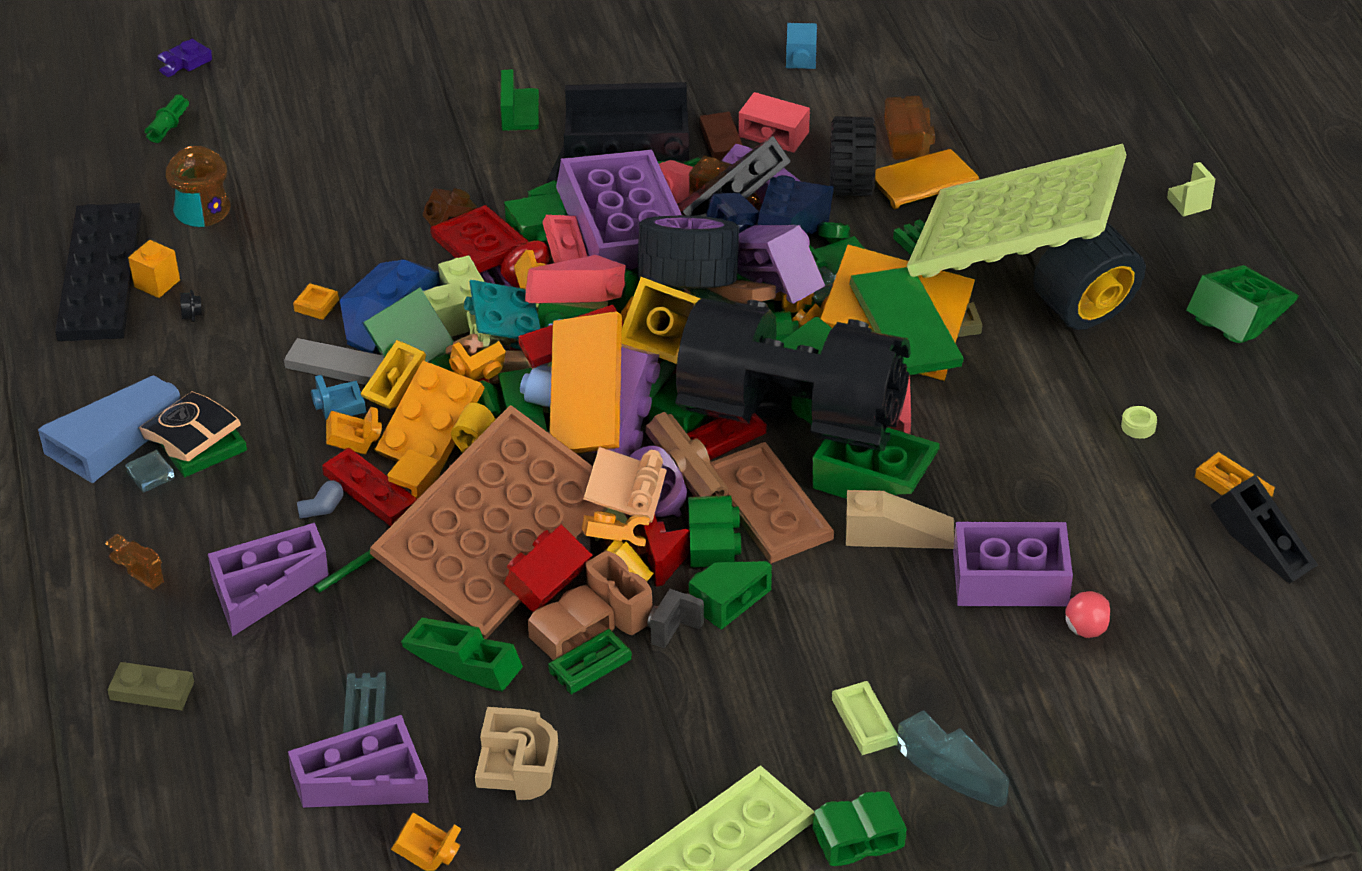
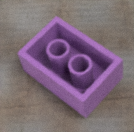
(1012, 564)

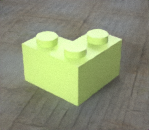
(451, 294)

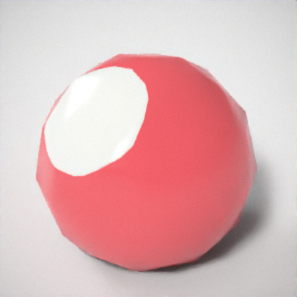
(1088, 614)

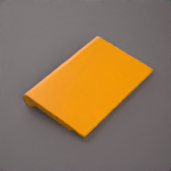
(922, 177)

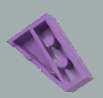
(638, 373)
(266, 573)

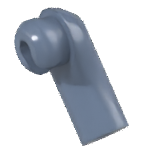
(324, 501)

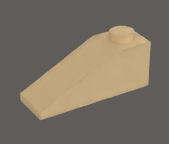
(891, 521)

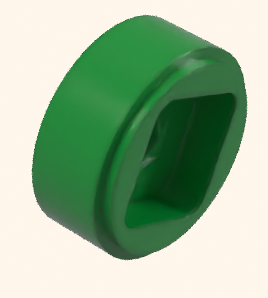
(833, 231)

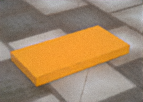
(586, 382)

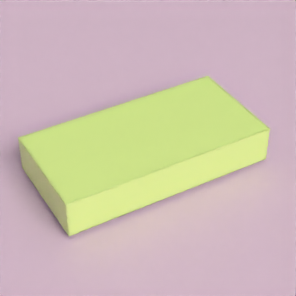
(864, 717)

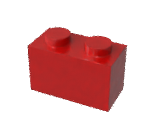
(547, 567)

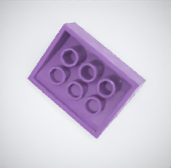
(612, 198)

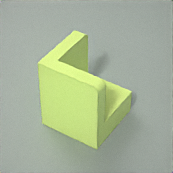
(1193, 195)

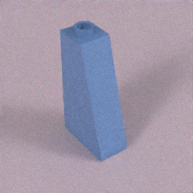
(106, 430)

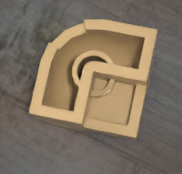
(516, 752)

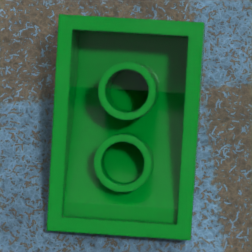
(1239, 302)
(894, 470)

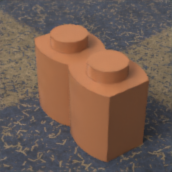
(620, 589)
(570, 621)

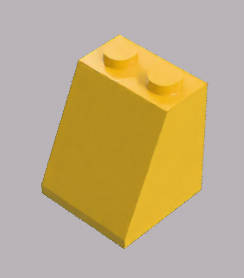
(657, 319)

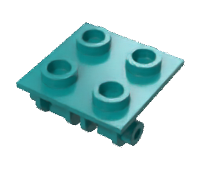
(501, 310)

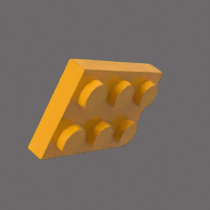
(428, 414)

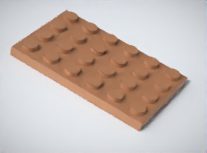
(483, 515)

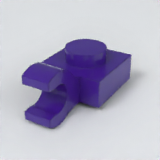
(187, 55)

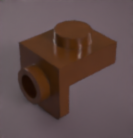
(445, 204)

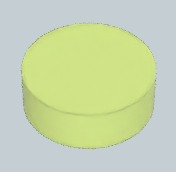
(1139, 422)

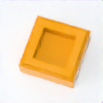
(316, 301)

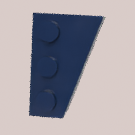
(796, 203)

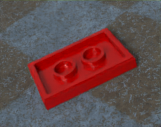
(479, 235)

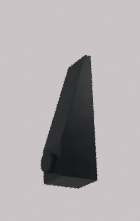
(741, 177)

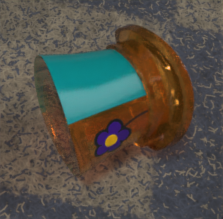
(198, 184)

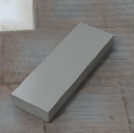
(332, 361)

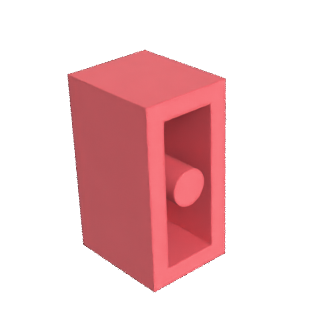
(769, 116)

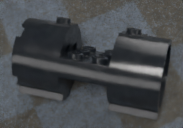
(733, 358)

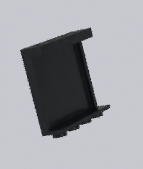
(627, 119)

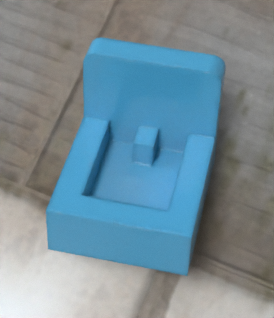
(339, 398)

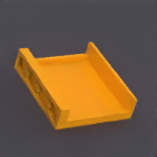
(946, 290)

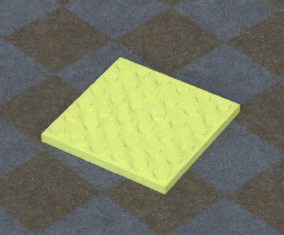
(1019, 211)

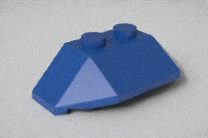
(379, 290)

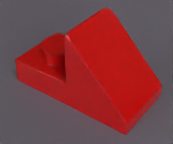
(664, 549)

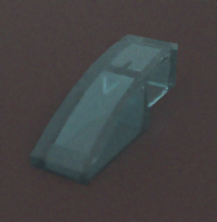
(952, 759)

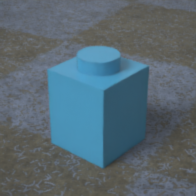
(801, 45)

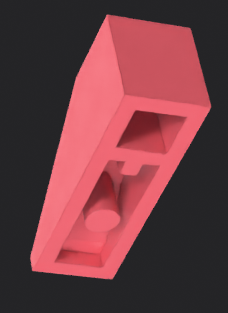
(576, 281)

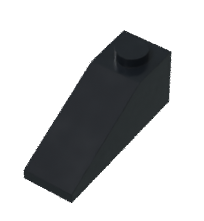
(1262, 528)

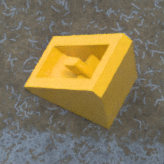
(393, 375)

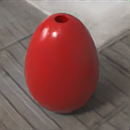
(541, 252)

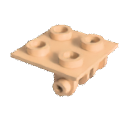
(626, 482)

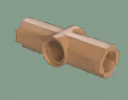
(687, 454)

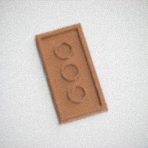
(771, 503)

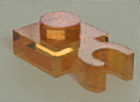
(140, 561)

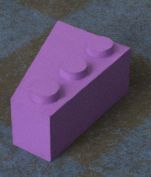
(780, 258)
(360, 768)

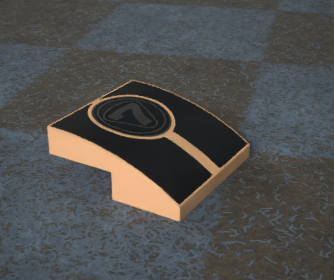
(190, 426)

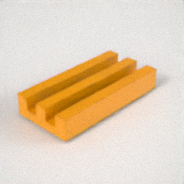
(1221, 481)

